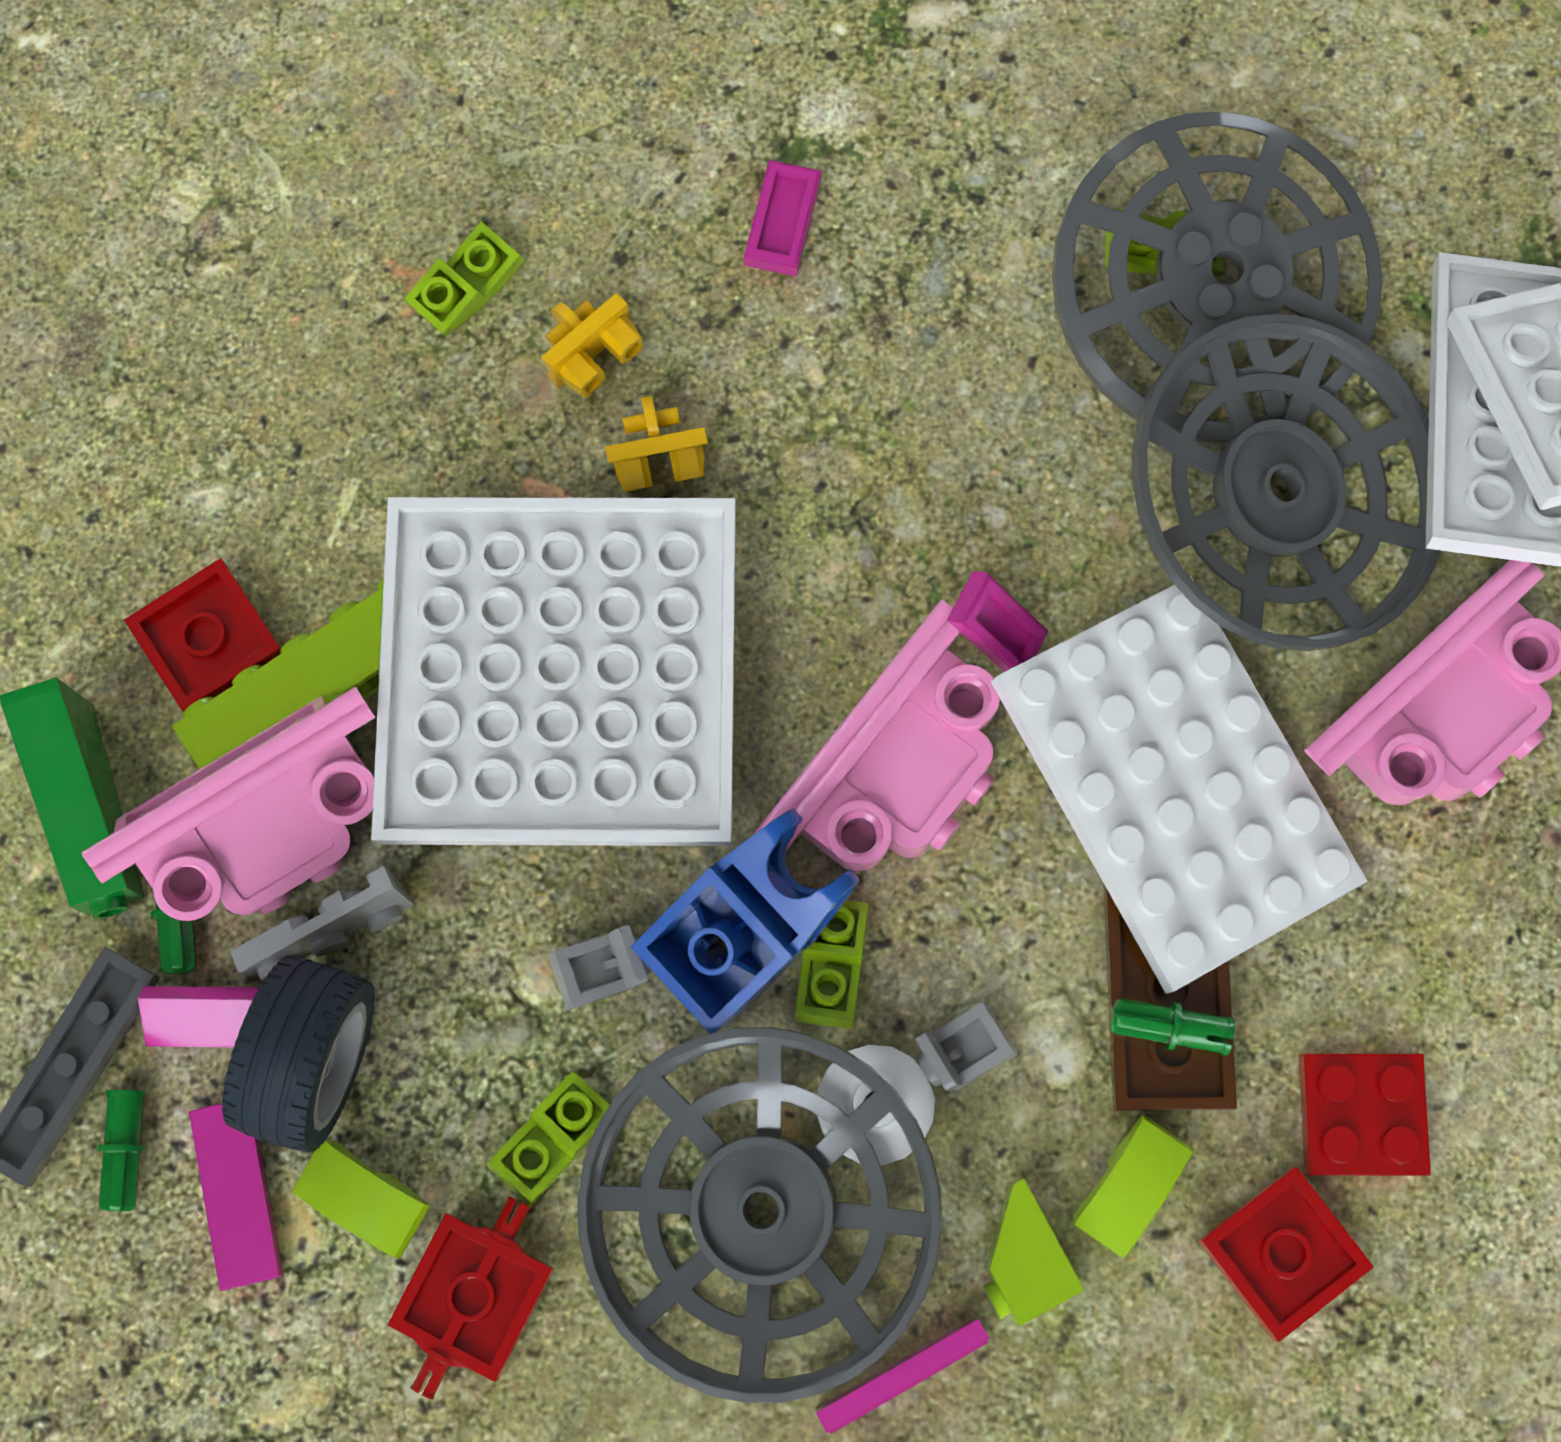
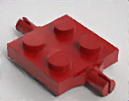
(471, 1297)

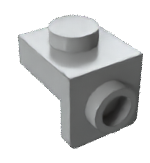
(598, 968)
(964, 1049)

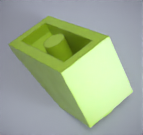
(1026, 1261)

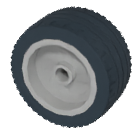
(298, 1053)

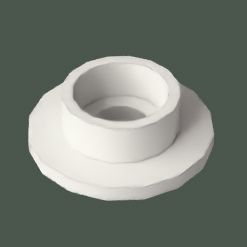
(904, 1076)

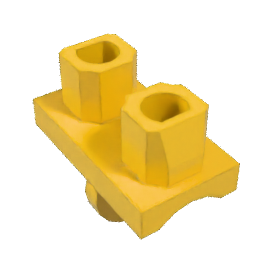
(583, 336)
(683, 447)

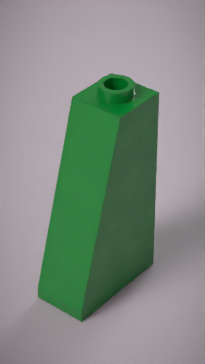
(71, 789)

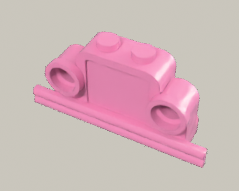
(1453, 701)
(900, 757)
(251, 817)

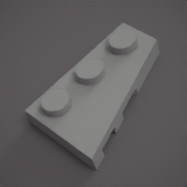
(328, 932)

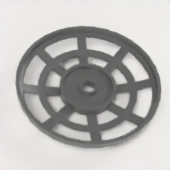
(1186, 257)
(1309, 470)
(738, 1244)

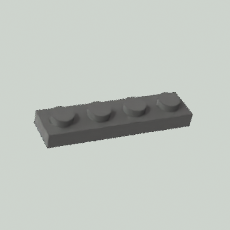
(69, 1064)

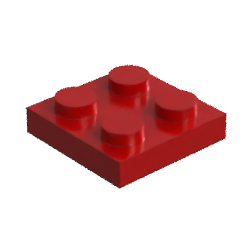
(203, 634)
(1364, 1115)
(1285, 1254)

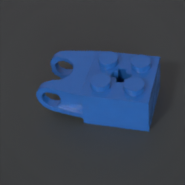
(757, 913)

